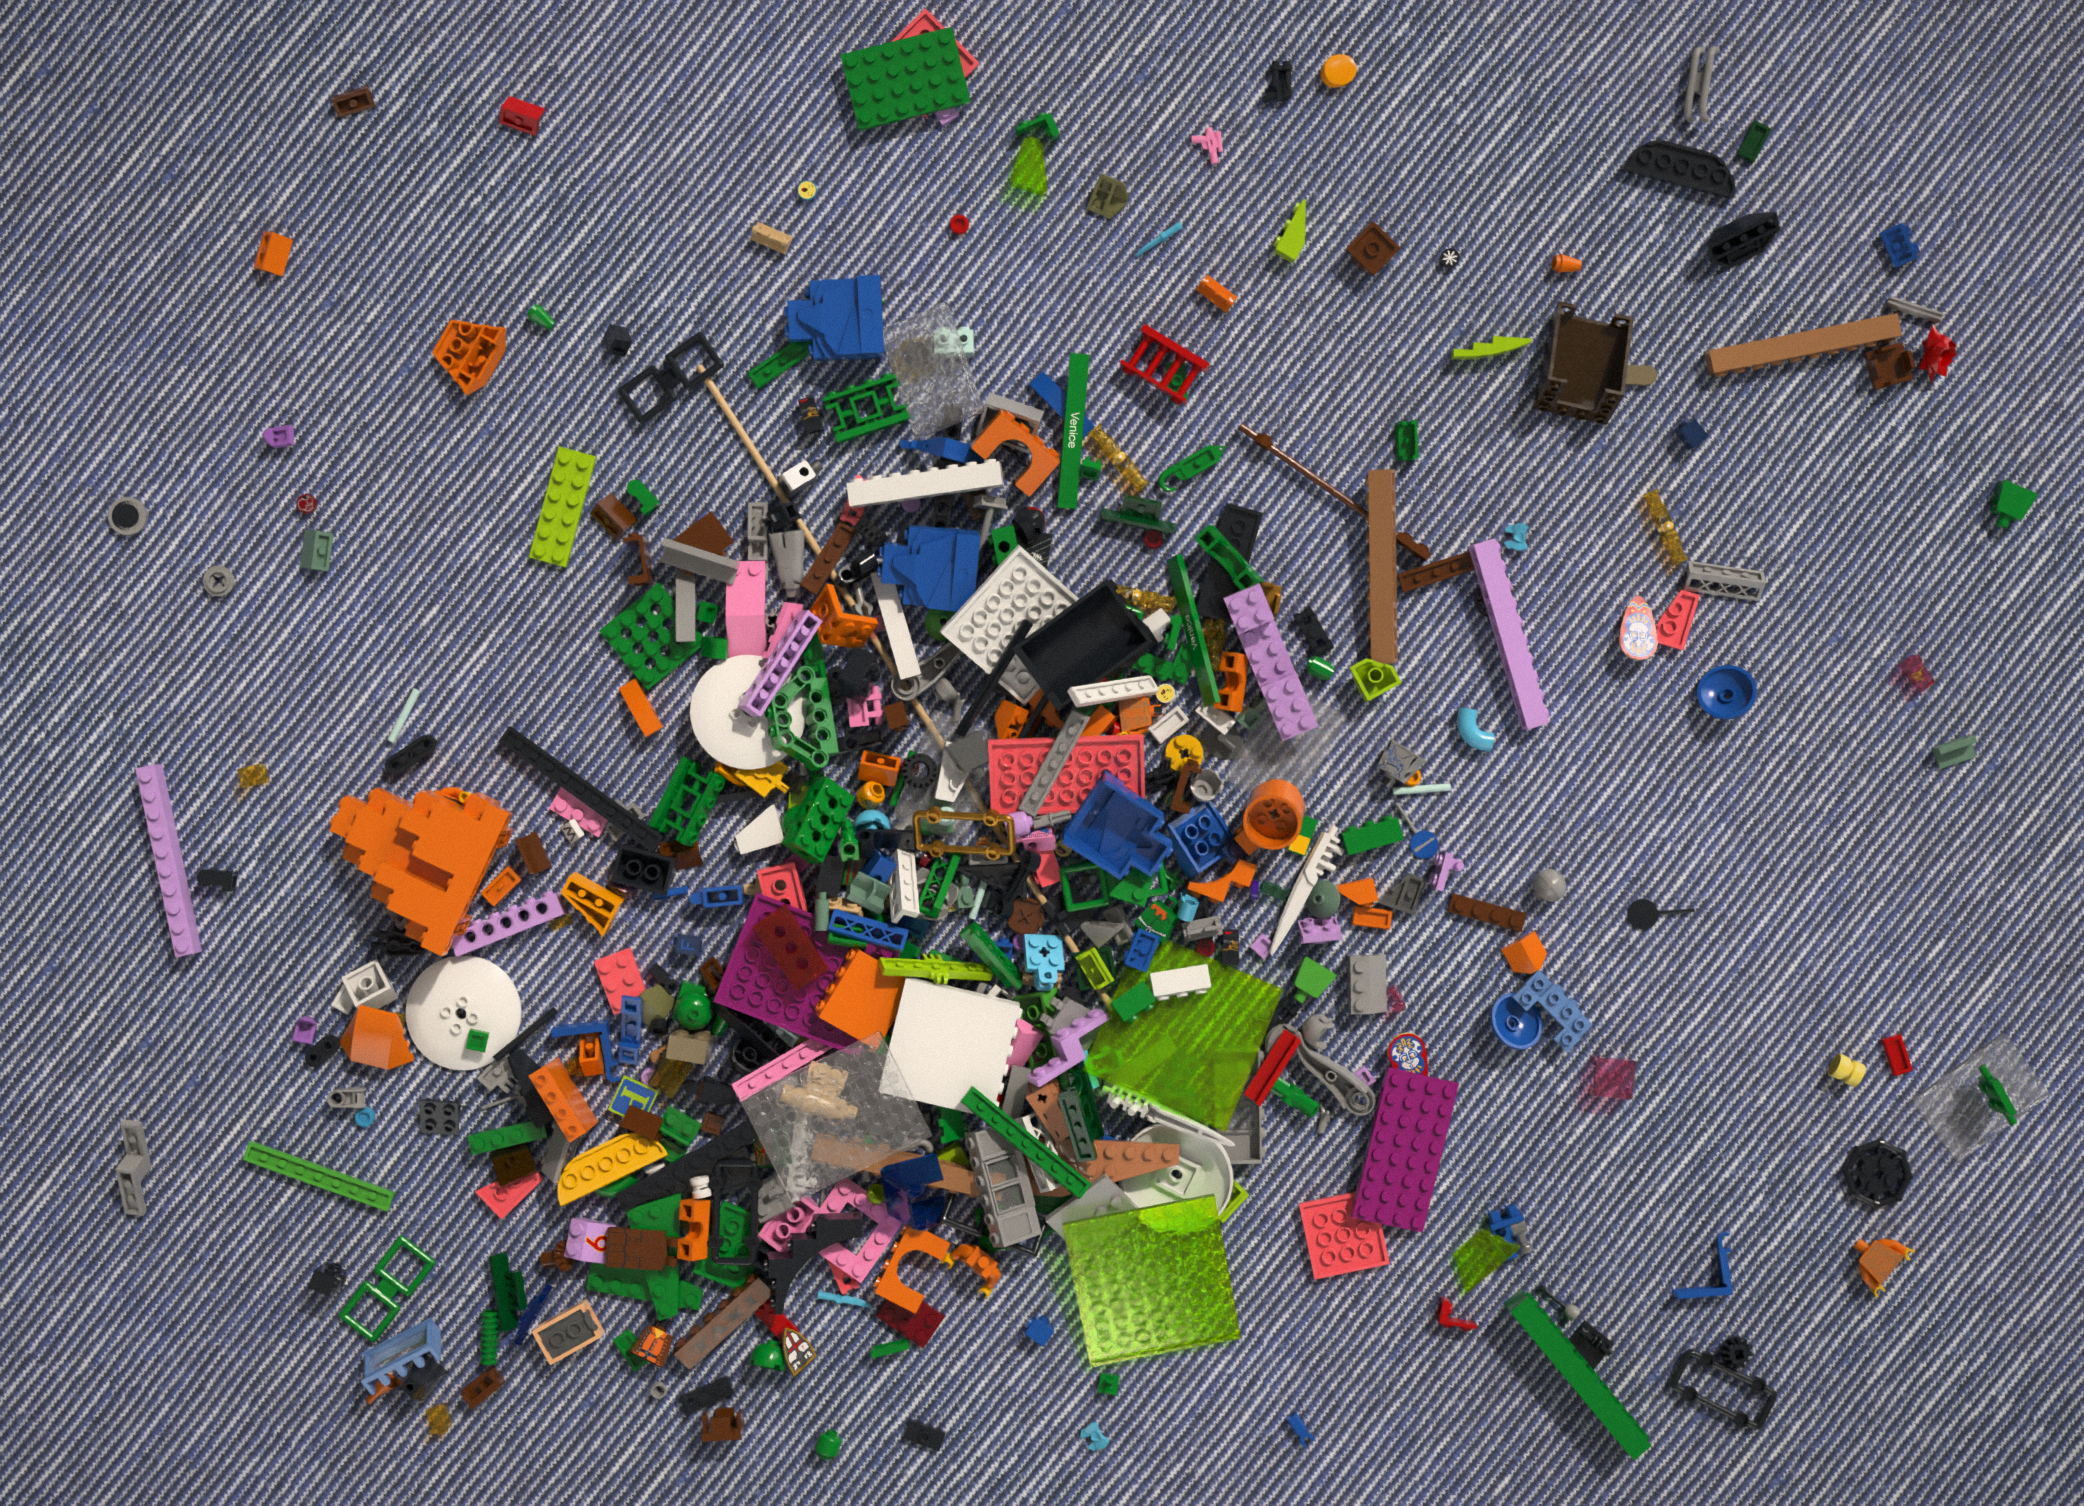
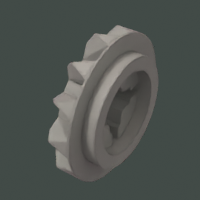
(210, 581)

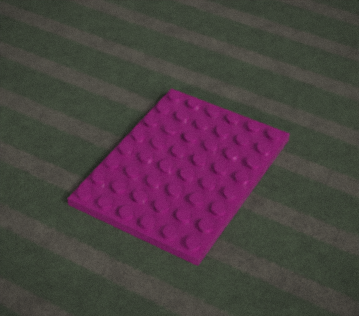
(762, 990)

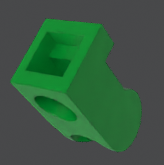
(643, 494)

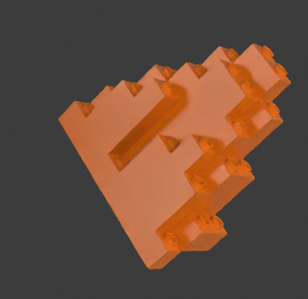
(424, 855)

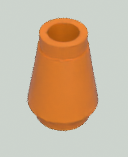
(1564, 263)

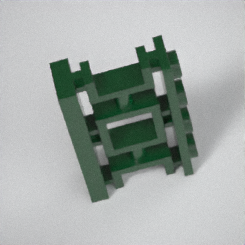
(1081, 1115)

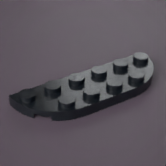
(1682, 167)

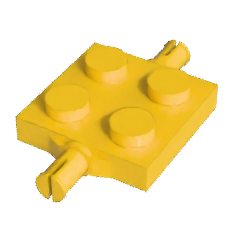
(764, 779)

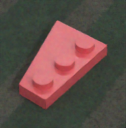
(1676, 620)
(505, 1199)

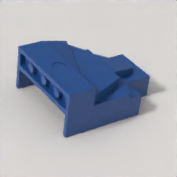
(839, 319)
(933, 567)
(1118, 829)

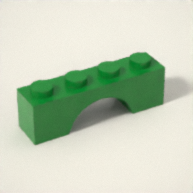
(1219, 547)
(506, 1136)

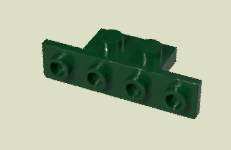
(1140, 513)
(508, 1291)

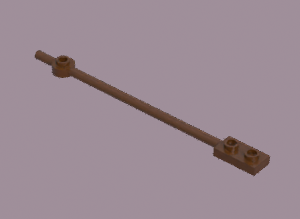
(1264, 441)

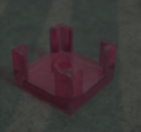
(1613, 1077)

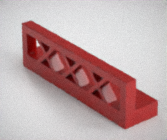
(1272, 1067)

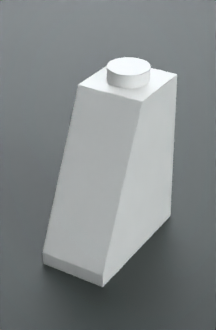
(761, 832)

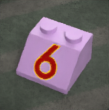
(587, 1240)

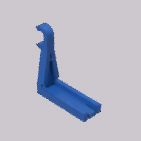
(944, 448)
(591, 1027)
(1724, 1277)

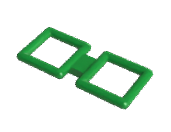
(1108, 883)
(387, 1288)

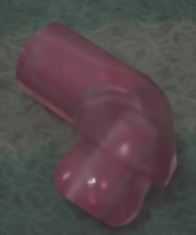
(1398, 999)

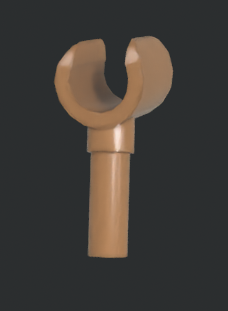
(655, 1054)

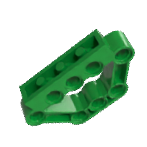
(795, 746)

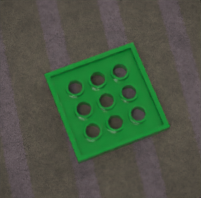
(625, 647)

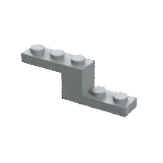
(133, 1167)

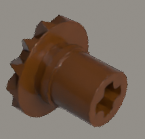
(556, 1258)

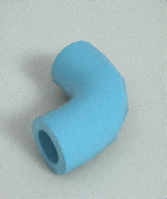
(1471, 733)

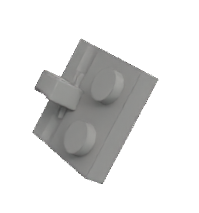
(772, 1199)

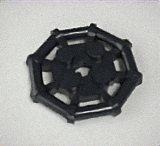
(1888, 1173)

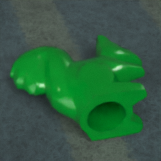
(848, 842)

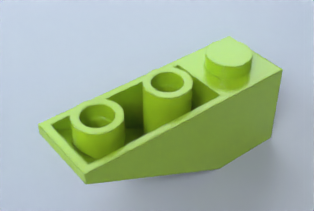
(1294, 237)

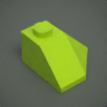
(1373, 678)

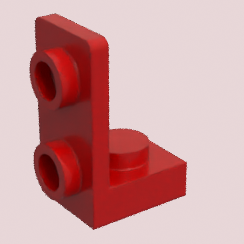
(1445, 1309)

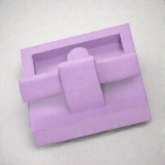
(1443, 862)
(1319, 930)

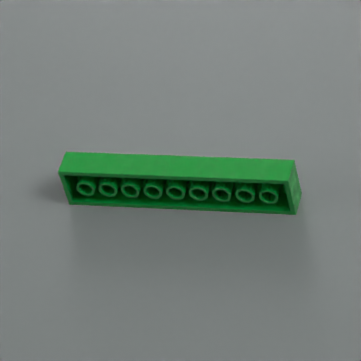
(1578, 1374)

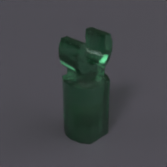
(1274, 890)

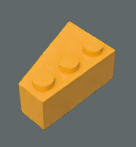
(593, 901)

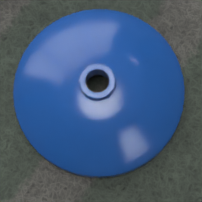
(1724, 682)
(1525, 1025)

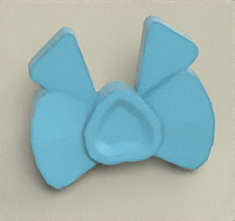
(1519, 530)
(1097, 1437)

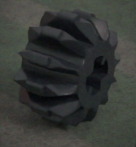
(1739, 1345)

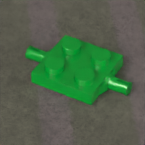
(1996, 1094)

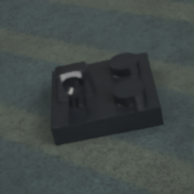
(1064, 920)

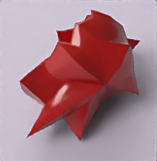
(1937, 353)

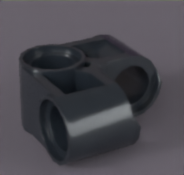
(857, 570)

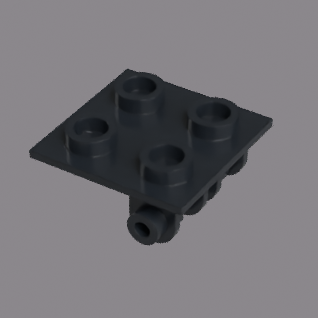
(439, 1116)
(1591, 1344)

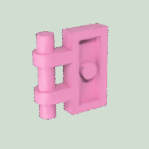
(859, 712)

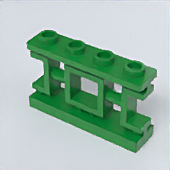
(871, 424)
(675, 796)

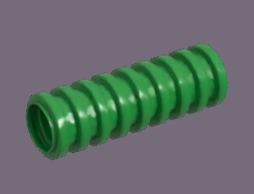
(489, 1337)

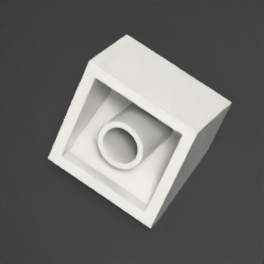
(369, 986)

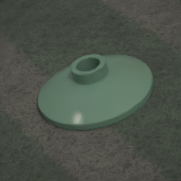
(1329, 899)

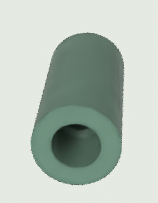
(821, 912)

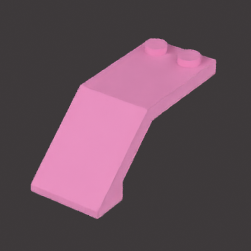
(747, 610)

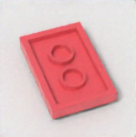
(620, 977)

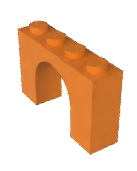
(1004, 428)
(1097, 725)
(889, 1284)

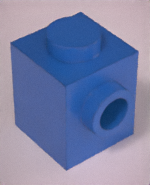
(1039, 1329)

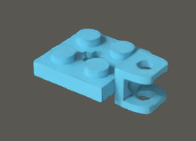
(1044, 967)

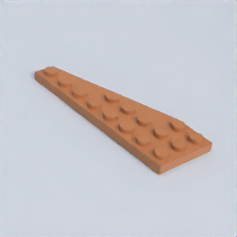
(1115, 1159)

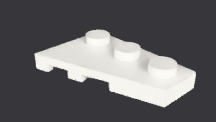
(949, 778)

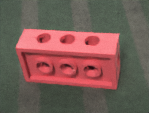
(790, 874)

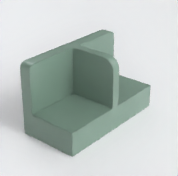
(868, 892)

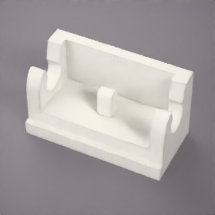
(1215, 717)

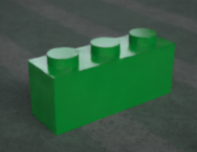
(1371, 835)

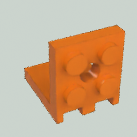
(839, 627)

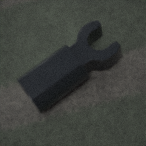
(662, 976)

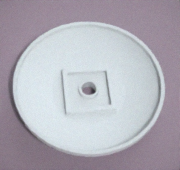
(725, 728)
(468, 984)
(1203, 1169)

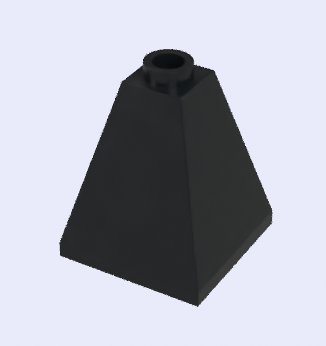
(421, 1382)

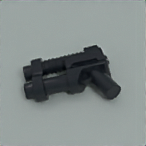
(1280, 89)
(1162, 776)
(1283, 1003)

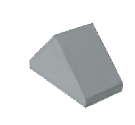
(1101, 931)

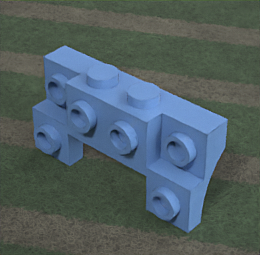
(1557, 1005)

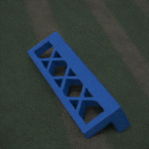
(876, 928)

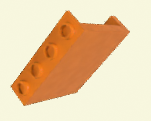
(861, 997)
(563, 1099)

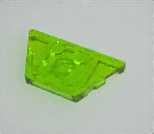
(1481, 1256)

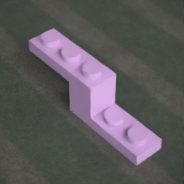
(1067, 1047)

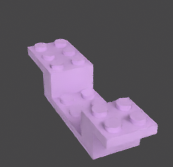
(1270, 662)

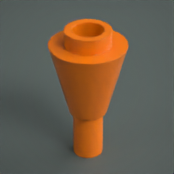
(380, 1389)

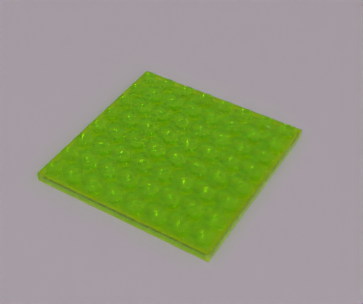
(1189, 1048)
(1151, 1280)

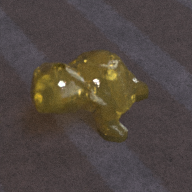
(1215, 640)

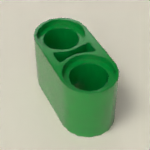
(714, 647)

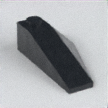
(521, 1068)

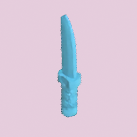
(1163, 237)
(838, 1298)

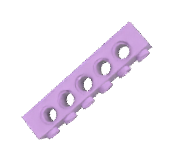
(780, 663)
(555, 908)

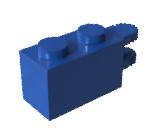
(719, 896)

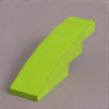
(1497, 346)

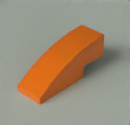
(641, 708)

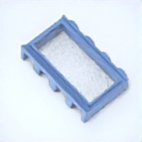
(399, 1350)

